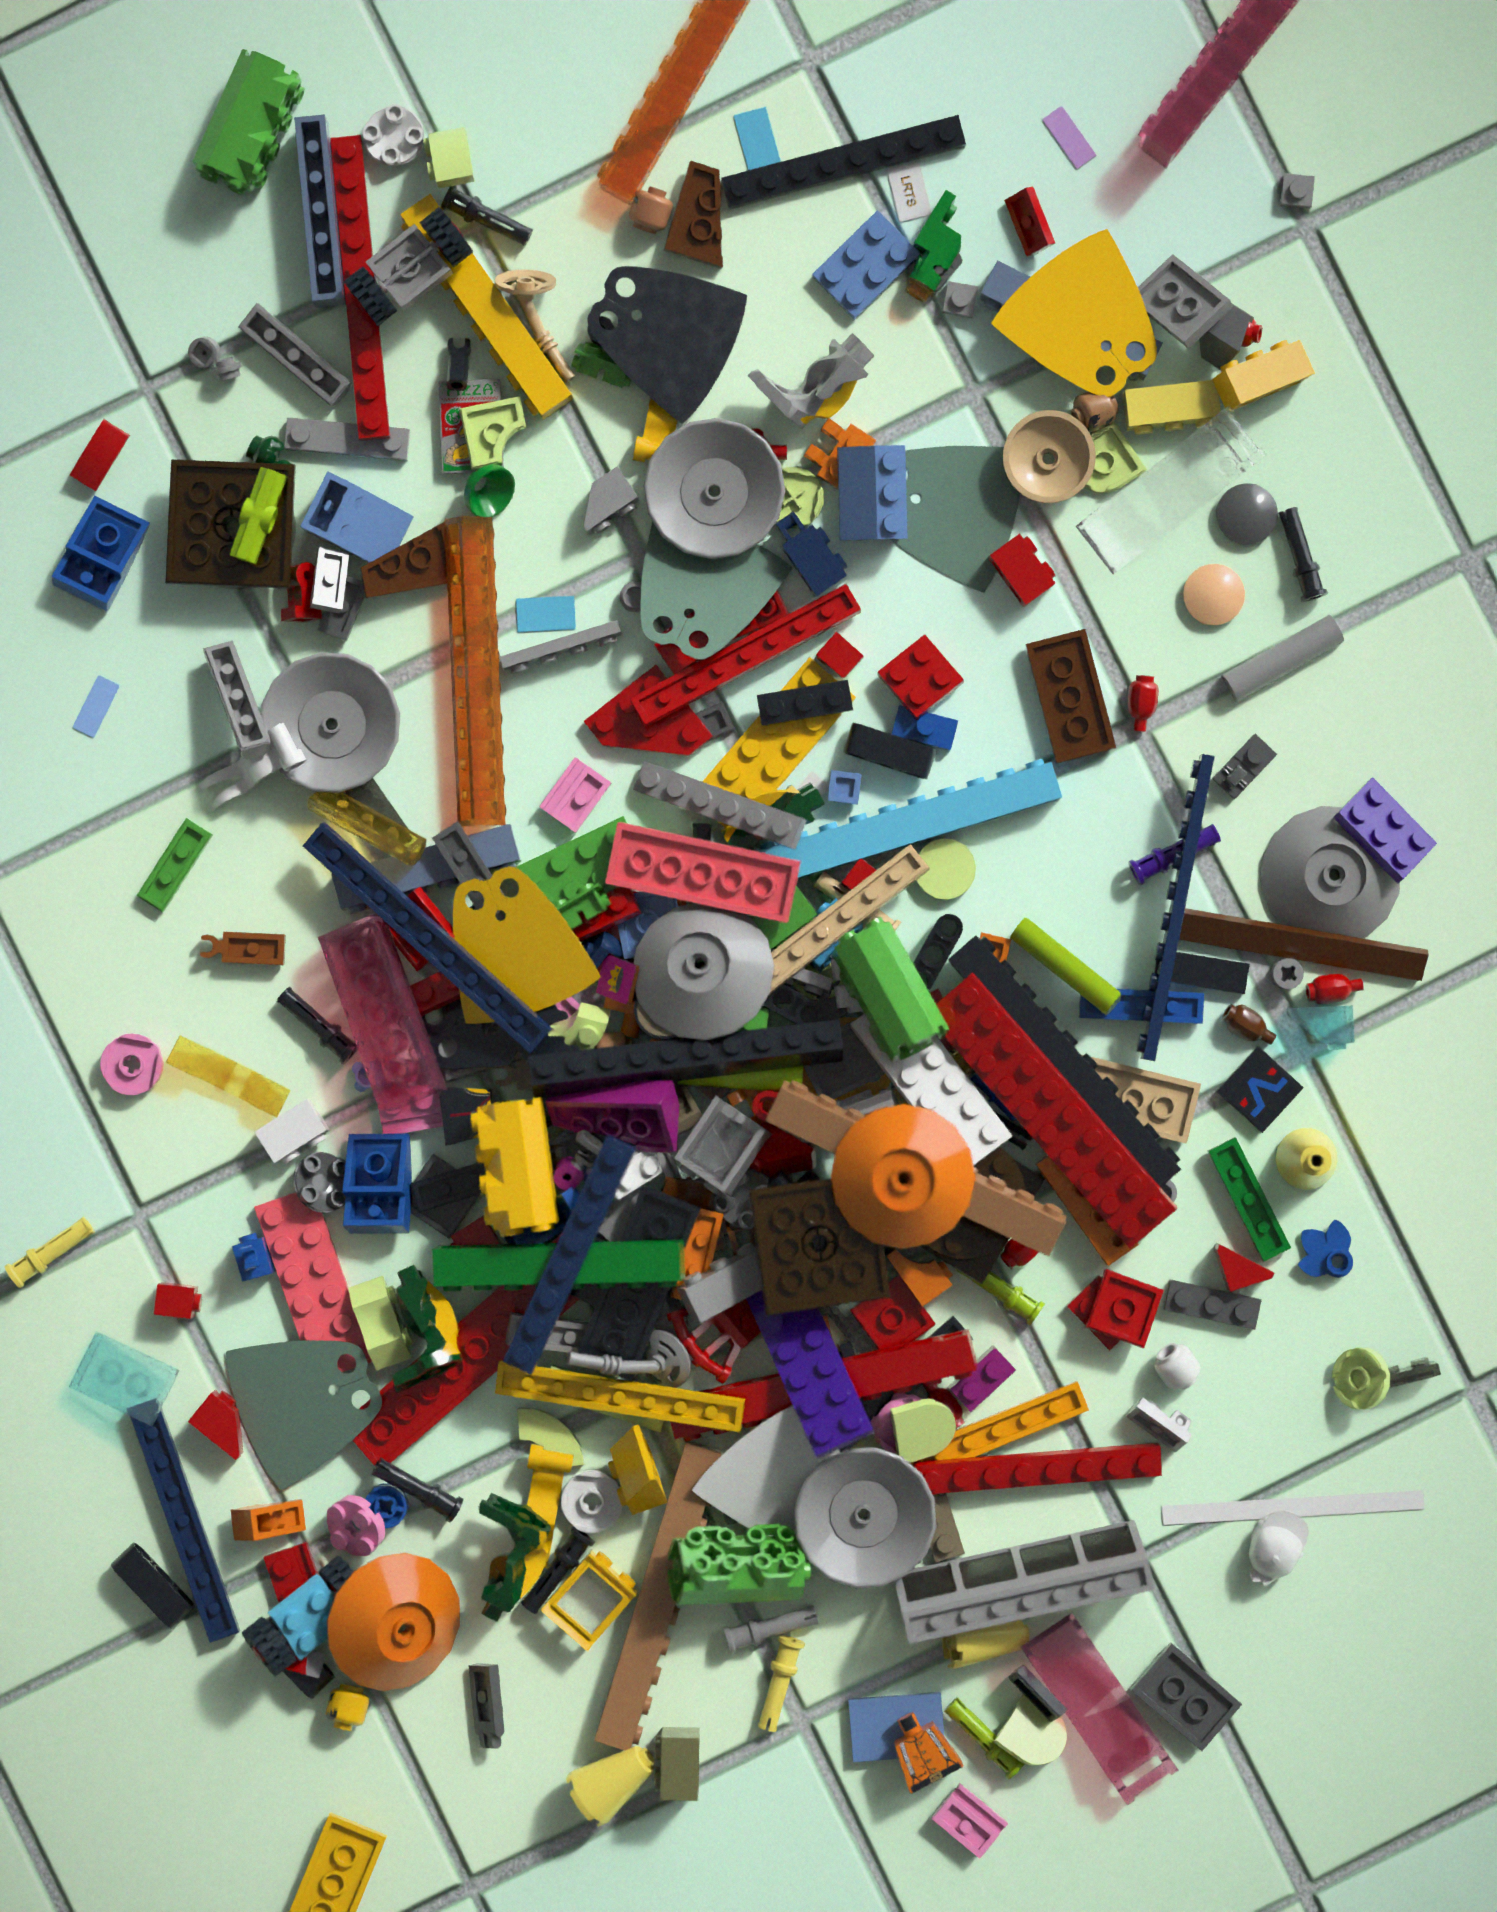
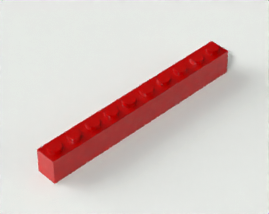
(870, 1372)

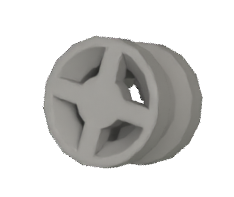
(1279, 974)

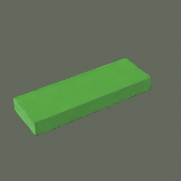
(174, 865)

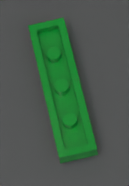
(1249, 1199)

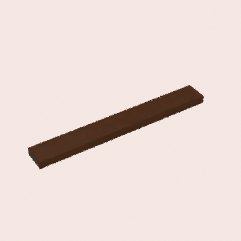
(1303, 944)

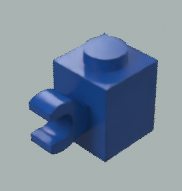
(253, 1257)

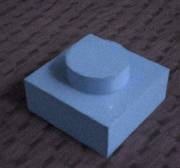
(844, 787)

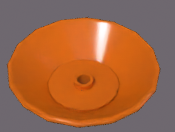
(895, 1143)
(374, 1606)

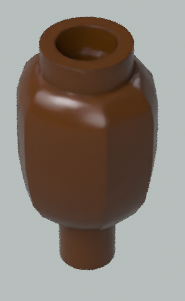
(1247, 1024)

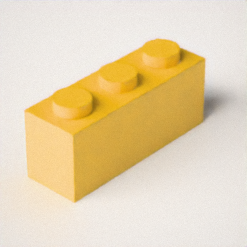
(1263, 374)

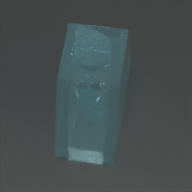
(1326, 1024)

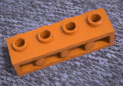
(1095, 1228)

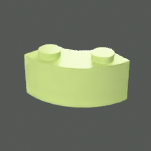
(450, 157)
(583, 1027)
(380, 1322)

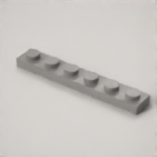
(720, 805)

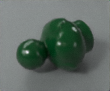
(266, 450)

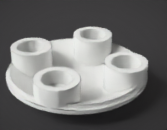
(393, 135)

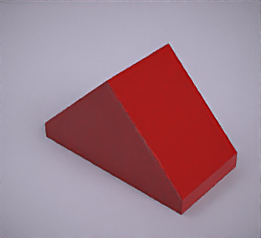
(1238, 1270)

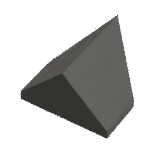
(1225, 337)

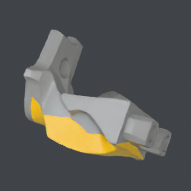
(825, 385)

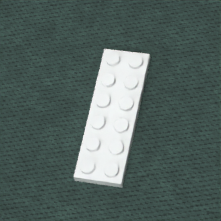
(939, 1084)

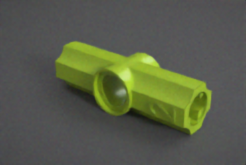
(258, 515)

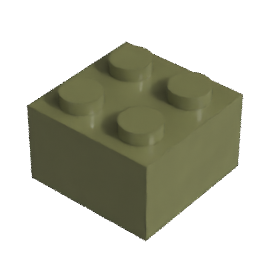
(679, 1768)

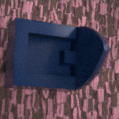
(600, 946)

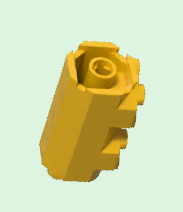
(517, 1166)

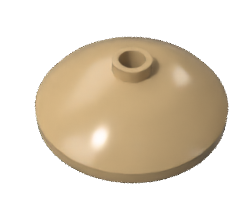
(1053, 434)

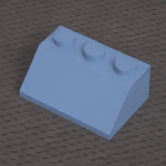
(872, 492)

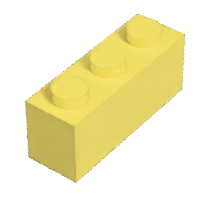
(1170, 406)

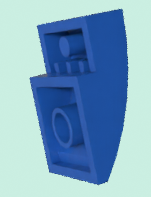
(100, 553)
(378, 1184)

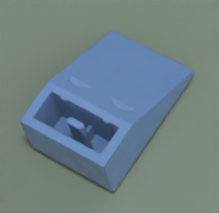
(355, 519)

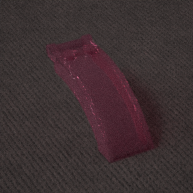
(1097, 1705)

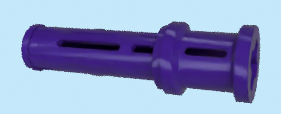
(1162, 859)

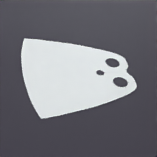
(762, 1473)

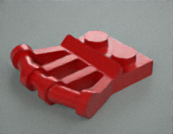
(736, 1327)

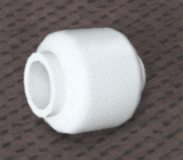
(1177, 1366)

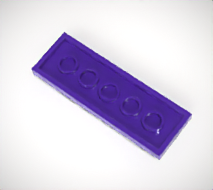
(813, 1377)

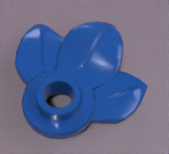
(1323, 1248)

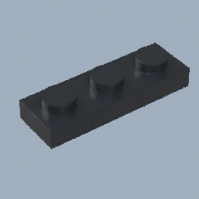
(804, 702)

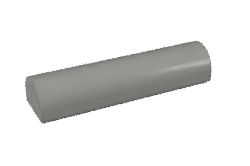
(295, 355)
(1283, 658)
(237, 700)

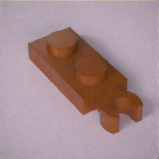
(248, 948)

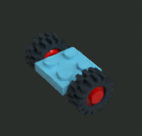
(299, 1619)

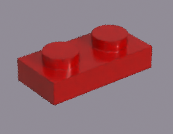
(1029, 221)

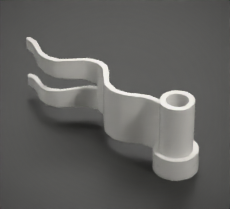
(281, 755)

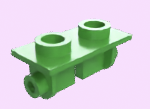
(592, 359)
(586, 900)

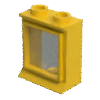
(590, 1599)

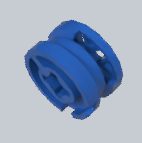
(389, 1503)

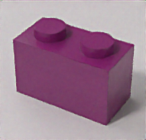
(990, 1374)

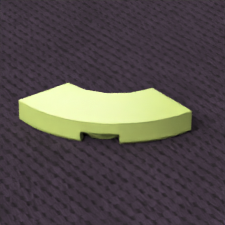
(548, 1432)

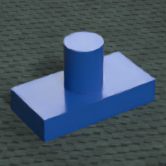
(927, 730)

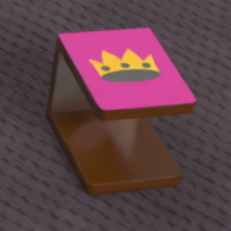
(618, 979)

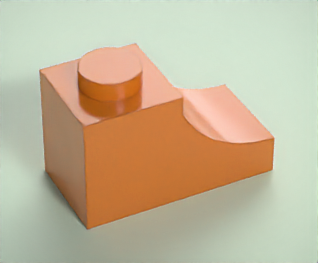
(923, 1278)
(267, 1520)

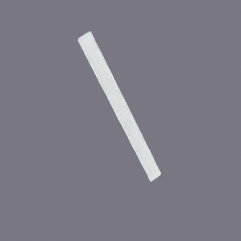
(1301, 1506)

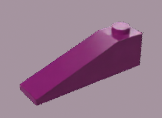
(632, 1112)

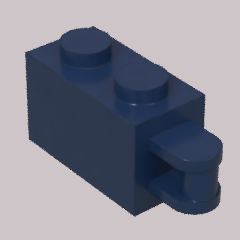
(811, 555)

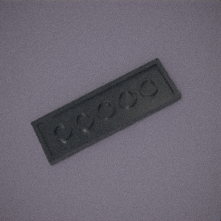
(627, 1315)

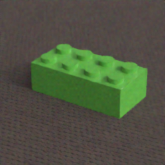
(574, 864)

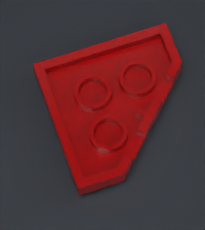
(620, 726)

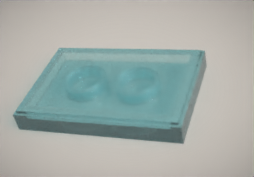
(124, 1378)

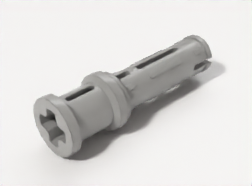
(755, 1632)

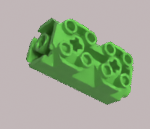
(247, 123)
(888, 990)
(727, 1568)

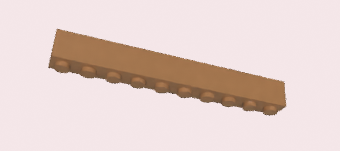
(991, 1202)
(654, 1607)

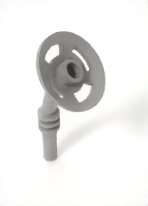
(657, 1364)

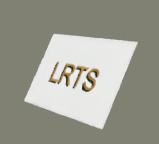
(909, 191)

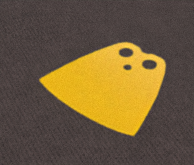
(1076, 306)
(527, 951)

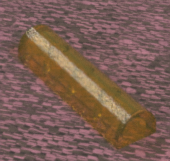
(368, 825)

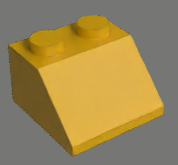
(637, 1472)

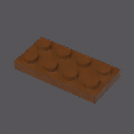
(1070, 696)

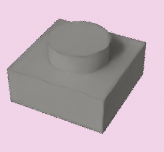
(1297, 191)
(960, 299)

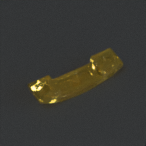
(228, 1075)

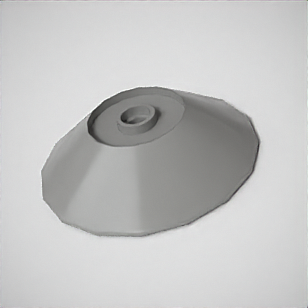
(708, 456)
(342, 690)
(1299, 882)
(711, 999)
(872, 1548)

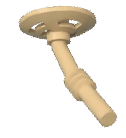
(525, 289)

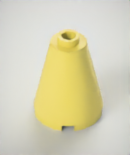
(1295, 1156)
(984, 1643)
(610, 1782)

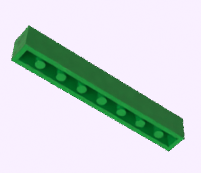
(525, 1264)

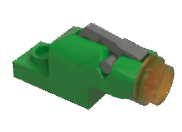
(939, 251)

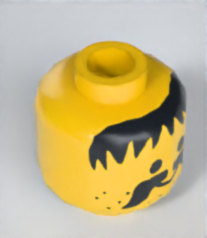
(347, 1707)

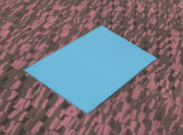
(757, 138)
(545, 613)

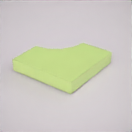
(489, 428)

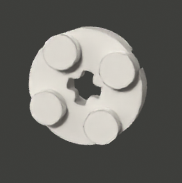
(579, 1513)

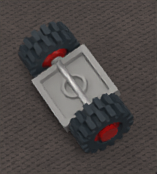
(409, 267)

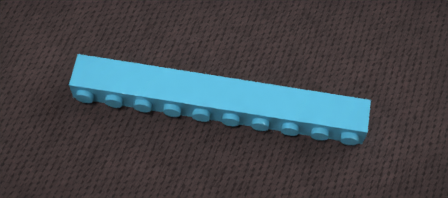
(922, 818)

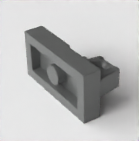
(1244, 766)

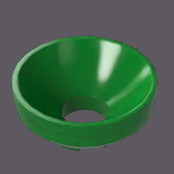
(493, 495)

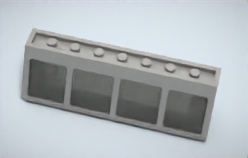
(1023, 1581)

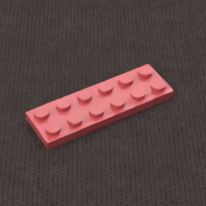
(703, 872)
(310, 1274)

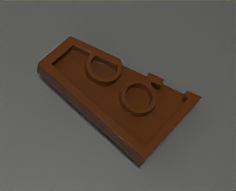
(696, 219)
(408, 567)

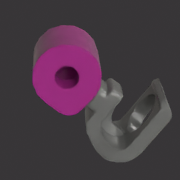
(571, 1170)

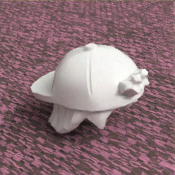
(1277, 1545)

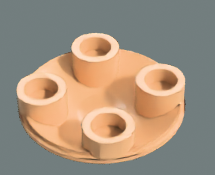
(1214, 594)

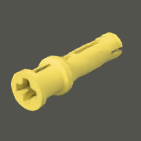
(38, 1259)
(783, 1667)

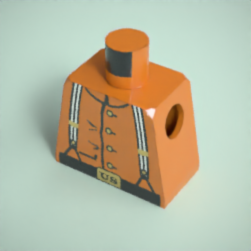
(924, 1753)

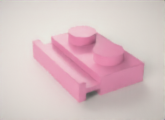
(575, 795)
(413, 1117)
(969, 1820)

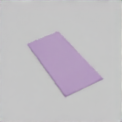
(1069, 137)

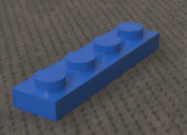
(1180, 1007)

